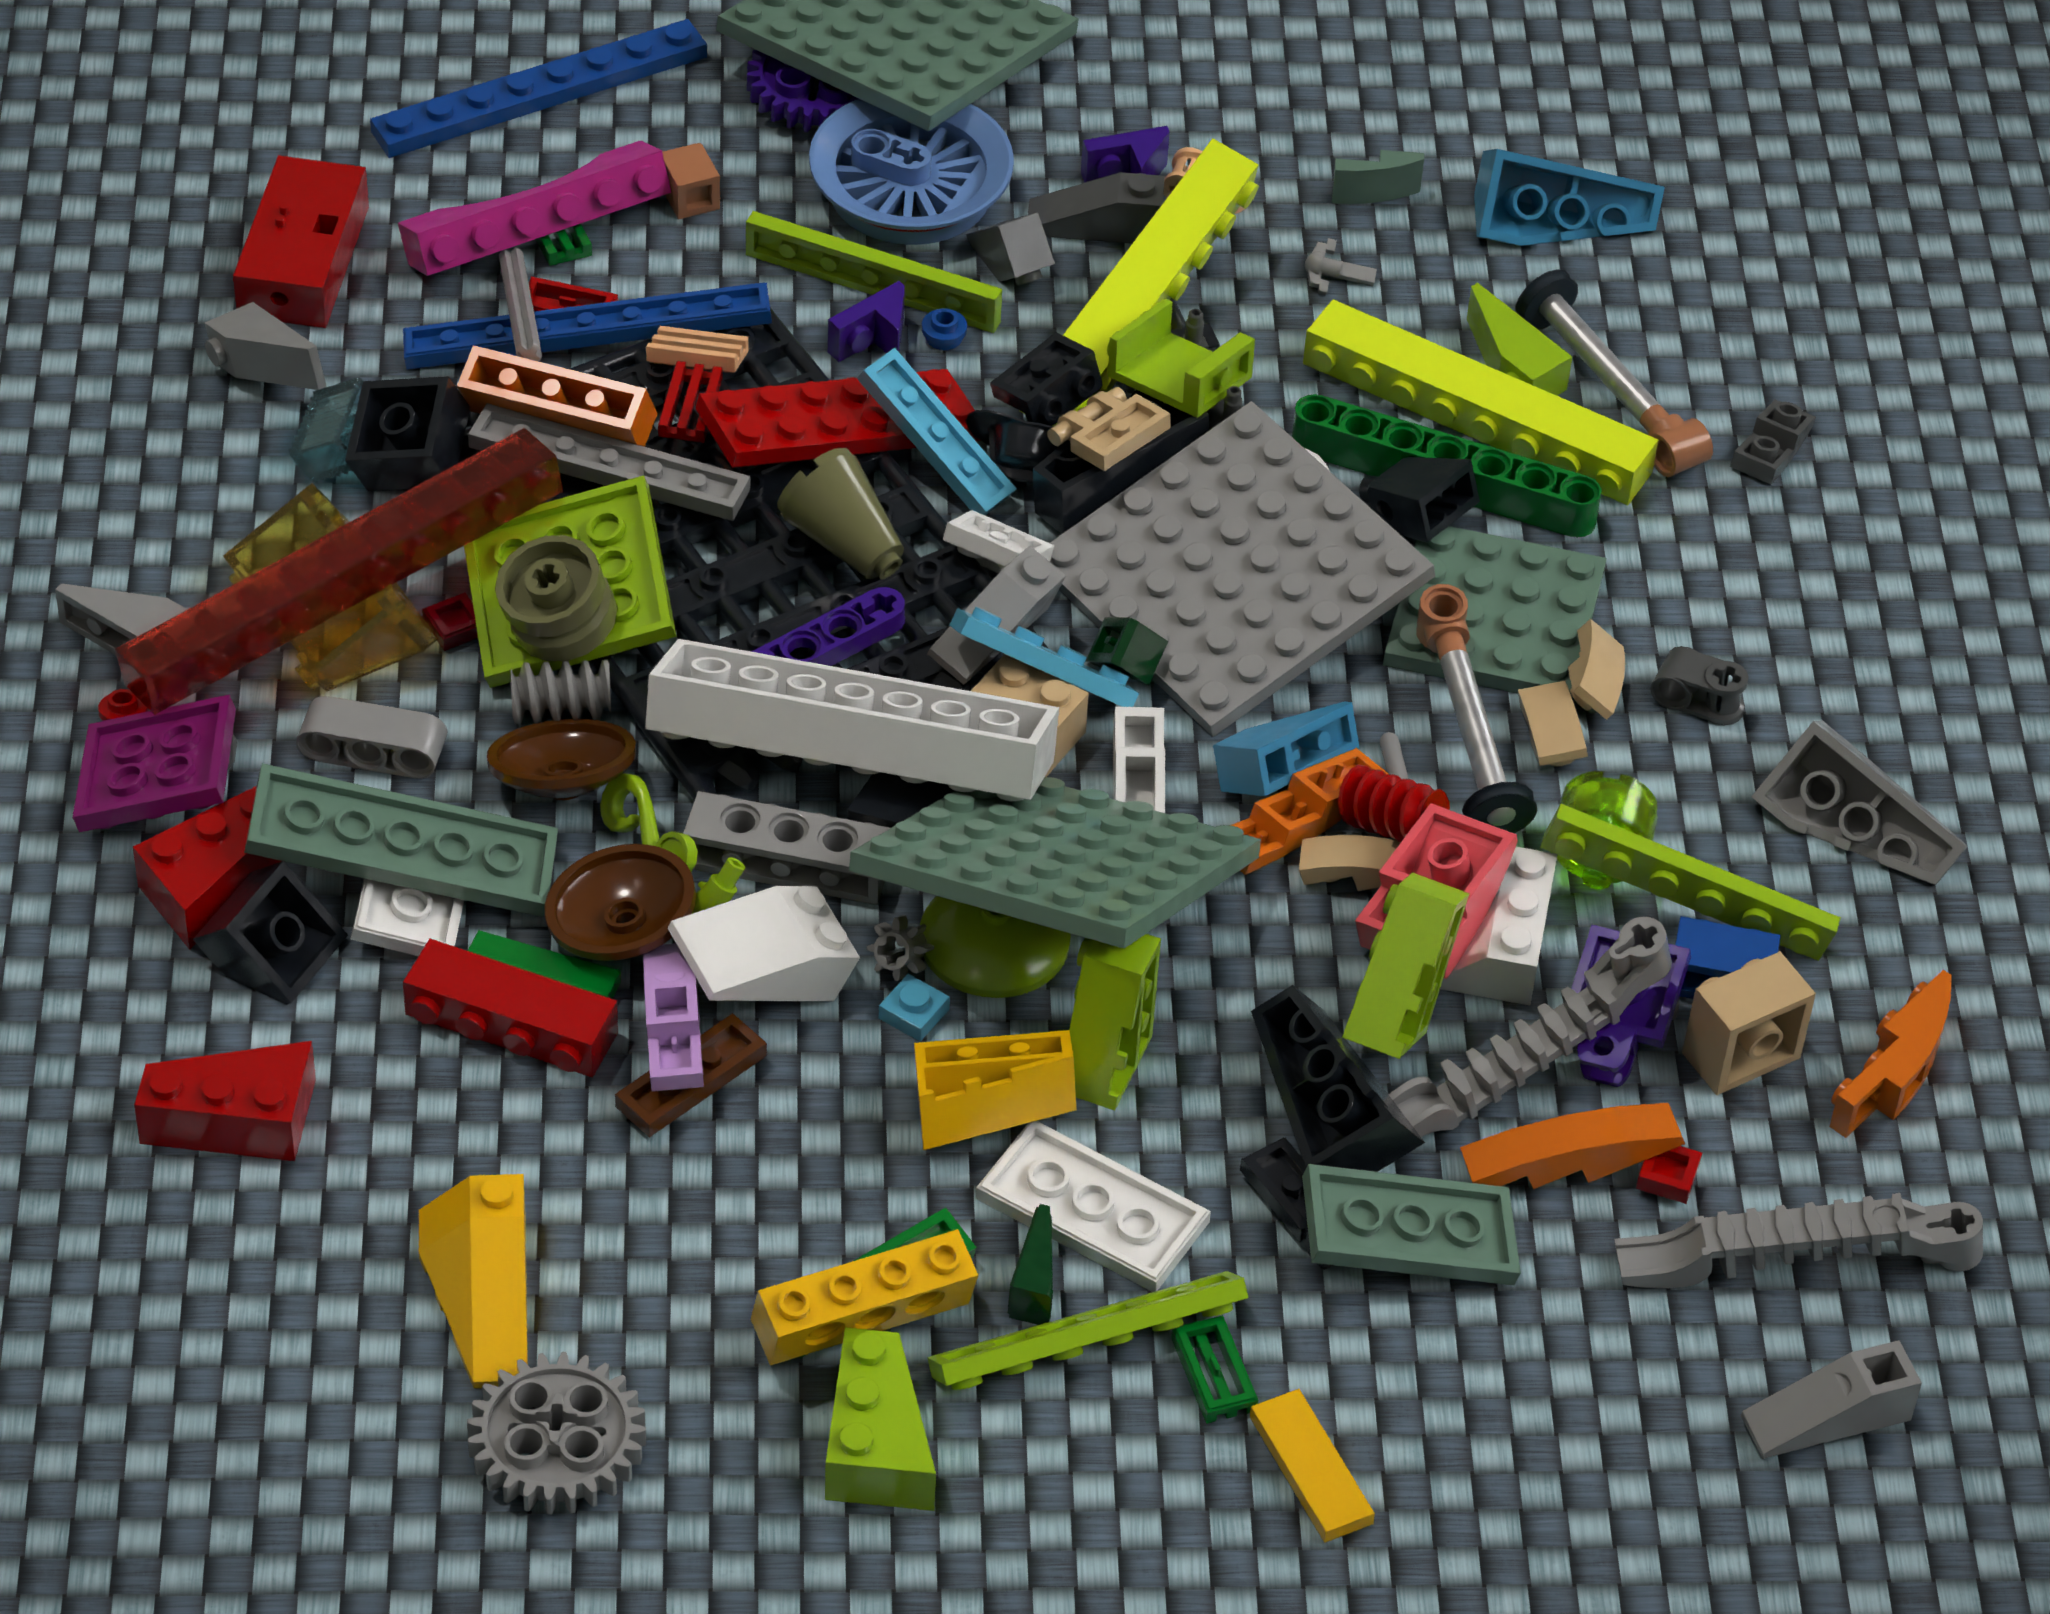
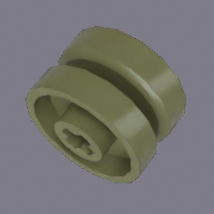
(556, 598)

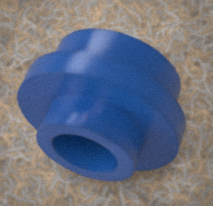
(944, 328)

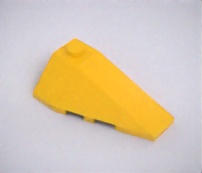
(477, 1265)

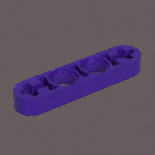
(853, 614)

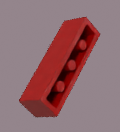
(510, 1007)

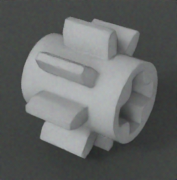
(905, 936)

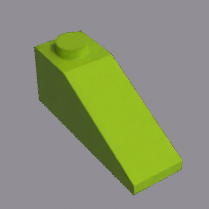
(1516, 345)

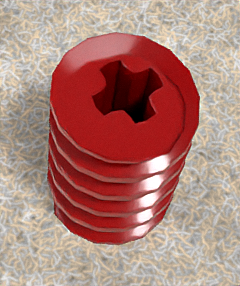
(1385, 801)

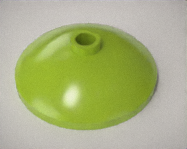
(989, 950)

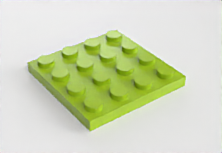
(621, 532)

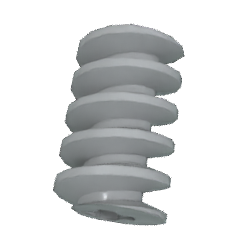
(560, 691)

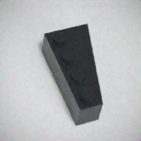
(1073, 488)
(1327, 1090)

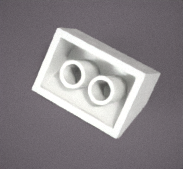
(1508, 943)

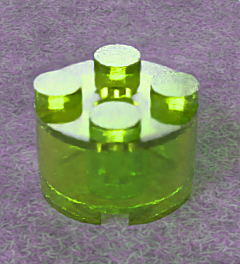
(1618, 802)

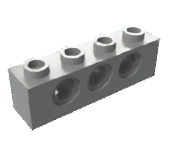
(782, 845)

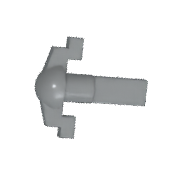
(1318, 265)

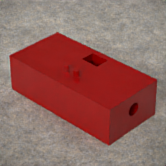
(302, 240)

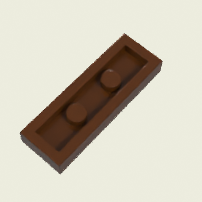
(726, 1053)

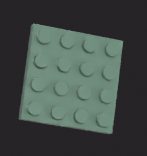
(1520, 608)

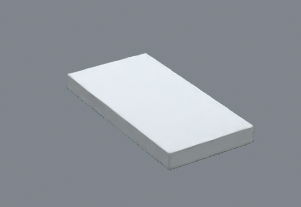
(1094, 1205)

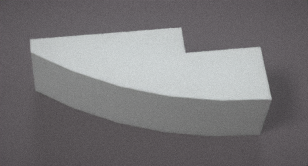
(1139, 755)

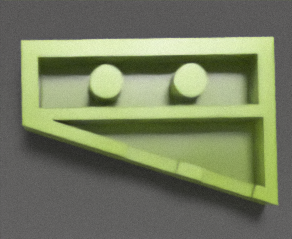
(1406, 965)
(1112, 1016)
(876, 1428)

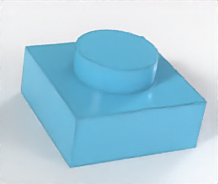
(914, 1007)

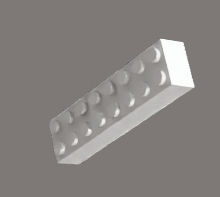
(852, 719)

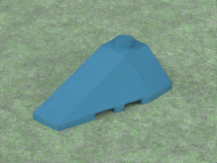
(1546, 201)

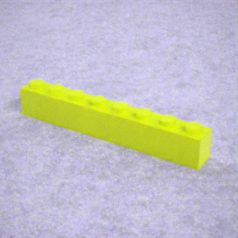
(1167, 249)
(1478, 400)

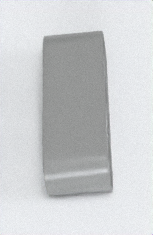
(371, 737)

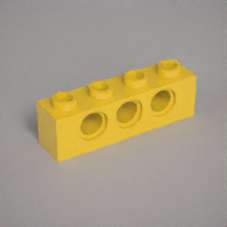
(864, 1294)

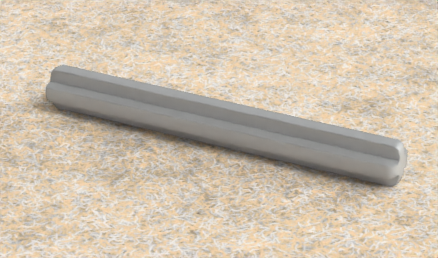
(520, 304)

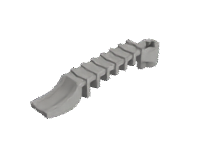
(1627, 968)
(1684, 1256)

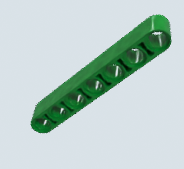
(1504, 480)

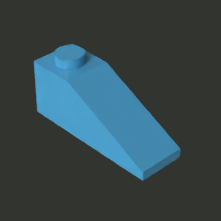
(1268, 754)

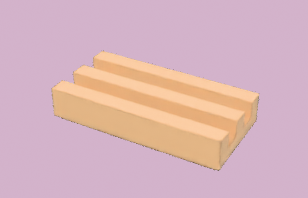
(697, 347)

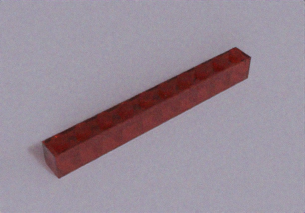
(338, 571)

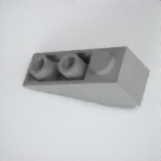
(1838, 1401)

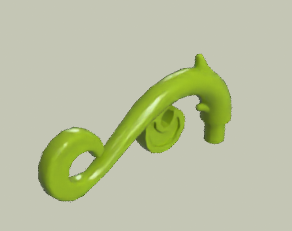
(719, 887)

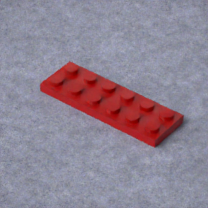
(812, 419)

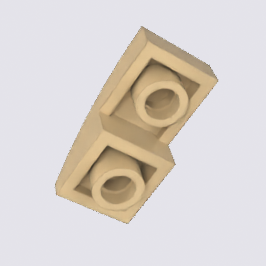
(1598, 671)
(1552, 724)
(1345, 856)

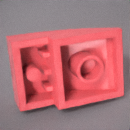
(1452, 852)

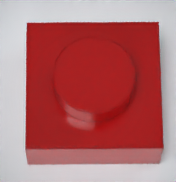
(1670, 1173)

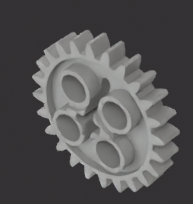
(556, 1433)

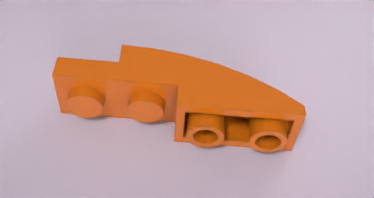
(1901, 1061)

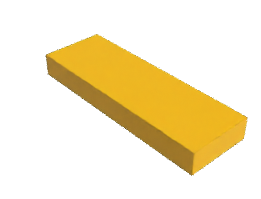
(1312, 1465)

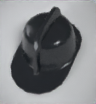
(1013, 442)

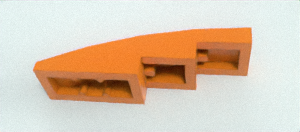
(1301, 810)
(1586, 1141)

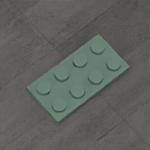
(1410, 1224)

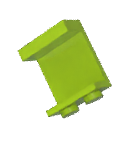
(1176, 369)

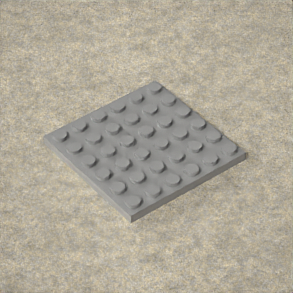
(1240, 563)

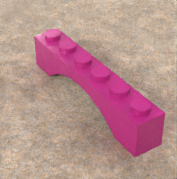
(476, 230)

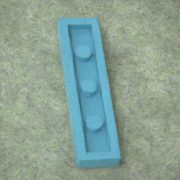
(936, 433)
(1027, 647)

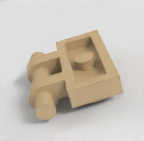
(1110, 427)

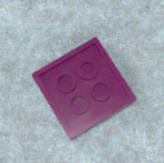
(154, 764)

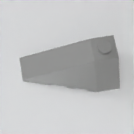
(1848, 801)

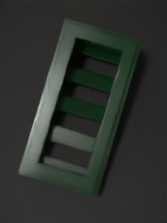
(1033, 1277)

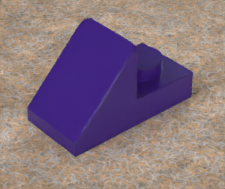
(1125, 153)
(871, 321)

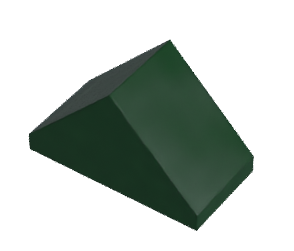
(1127, 648)

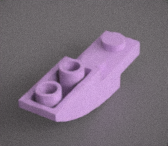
(672, 1020)

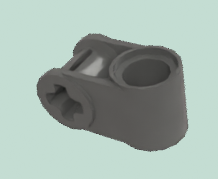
(1698, 683)

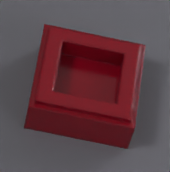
(452, 621)

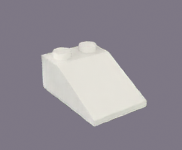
(767, 947)

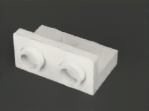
(991, 541)

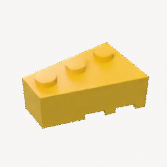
(992, 1083)

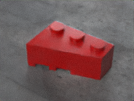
(198, 864)
(229, 1101)

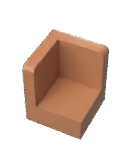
(692, 181)

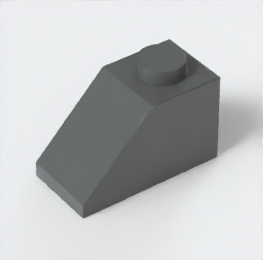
(1014, 248)

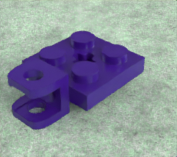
(1642, 1021)

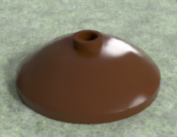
(561, 757)
(619, 901)

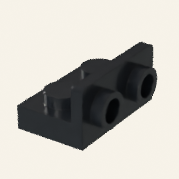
(1049, 380)

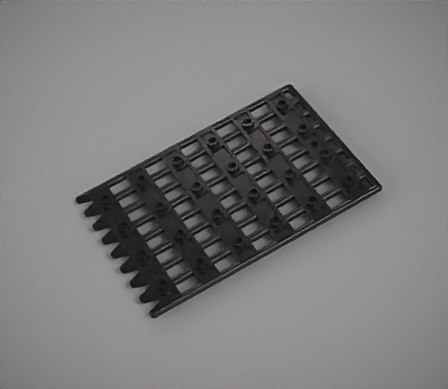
(773, 563)

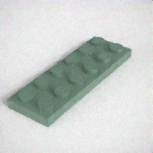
(401, 840)

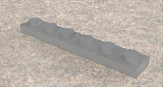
(613, 460)

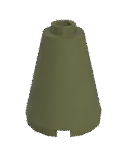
(843, 514)

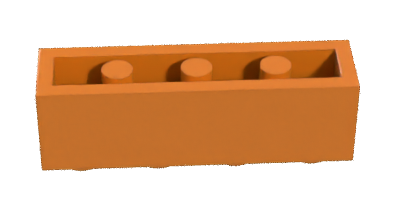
(557, 395)

